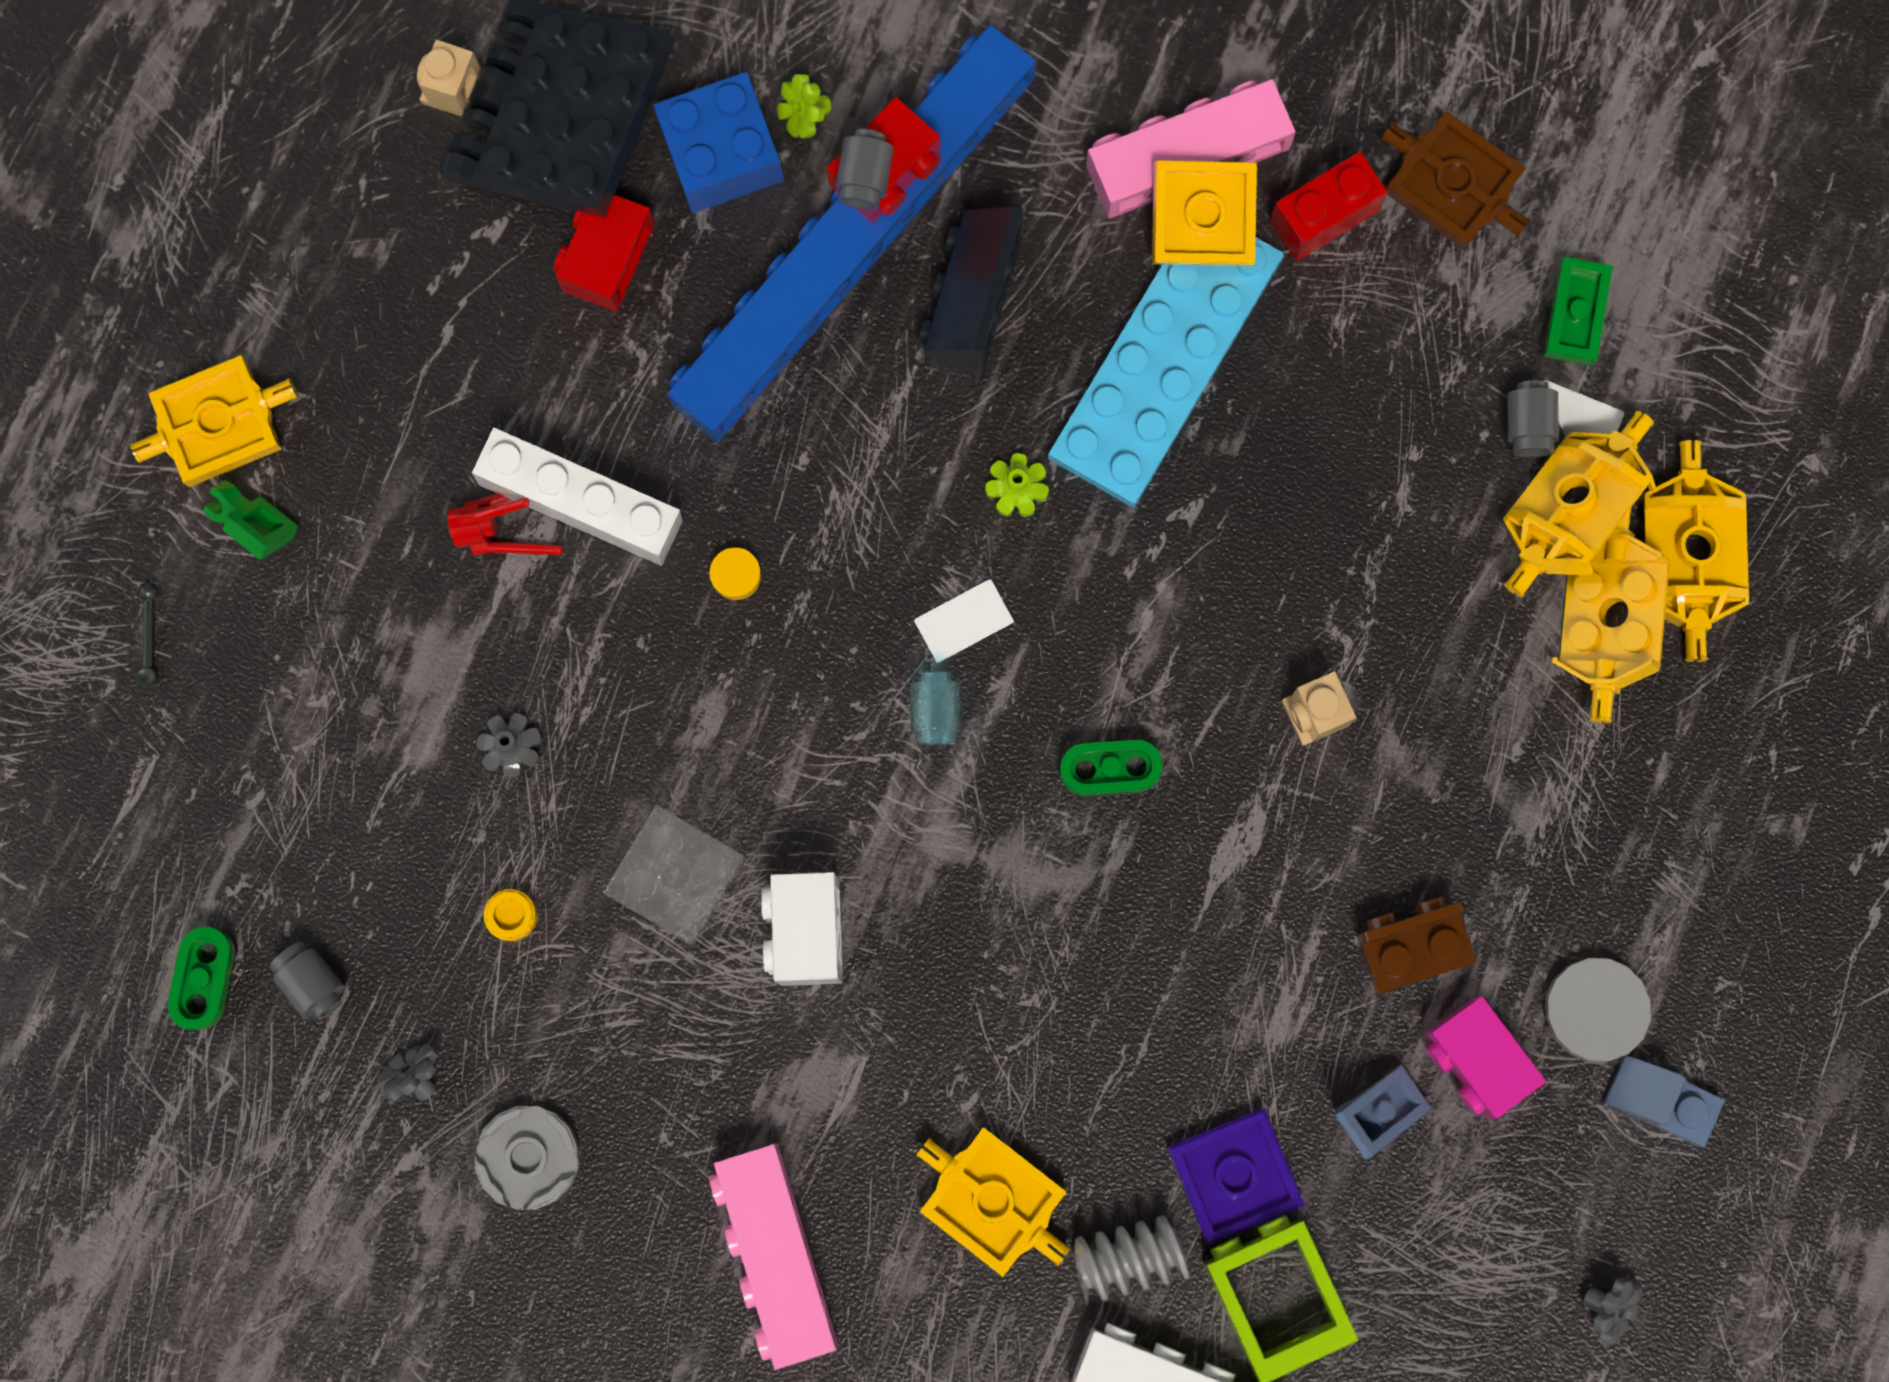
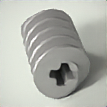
(1129, 1258)

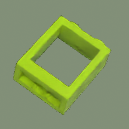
(1303, 1348)

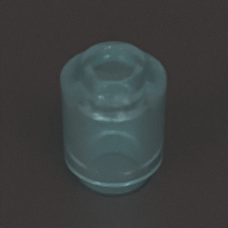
(935, 709)

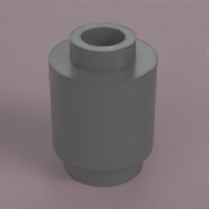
(864, 169)
(1533, 419)
(307, 981)

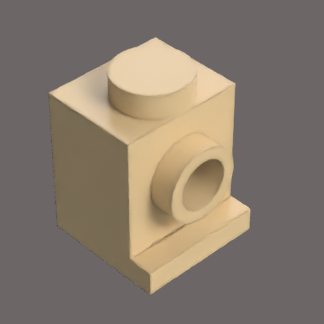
(447, 77)
(1319, 709)

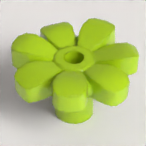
(803, 106)
(1017, 494)

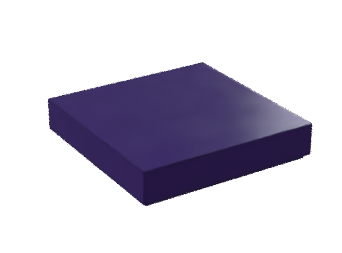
(1235, 1176)

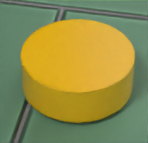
(735, 573)
(510, 915)

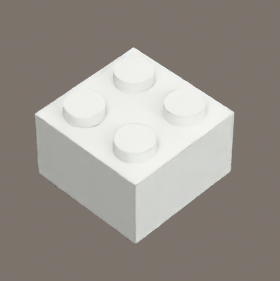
(804, 929)

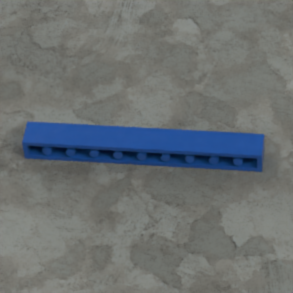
(843, 245)

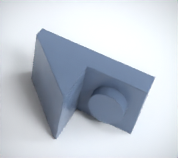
(1664, 1100)
(1382, 1111)

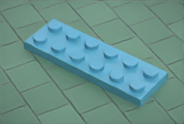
(1159, 372)

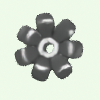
(516, 751)
(409, 1074)
(1614, 1309)

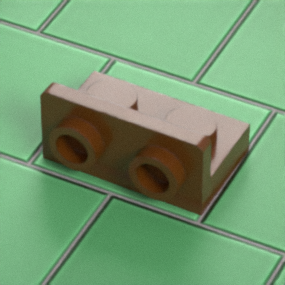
(1415, 947)

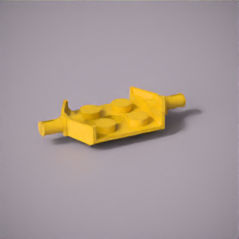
(1704, 506)
(1567, 536)
(1623, 654)

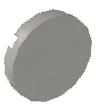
(1597, 1009)
(527, 1157)

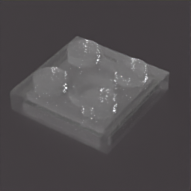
(674, 875)

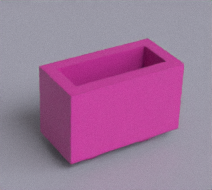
(1483, 1059)

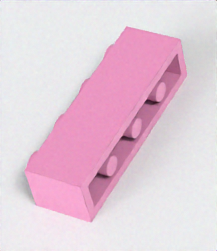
(1237, 128)
(775, 1257)

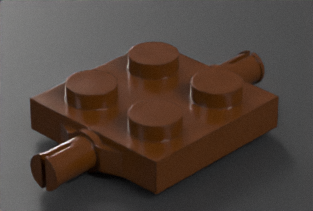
(1455, 180)

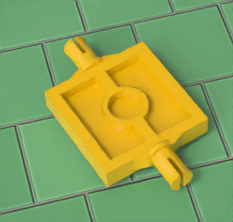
(214, 421)
(993, 1202)

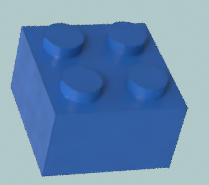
(719, 142)

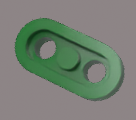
(1110, 767)
(196, 977)

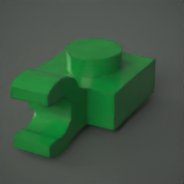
(252, 524)

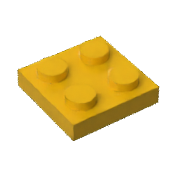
(1204, 213)

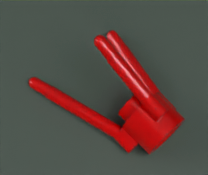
(476, 522)

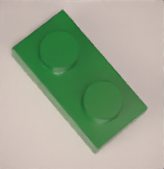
(1578, 311)

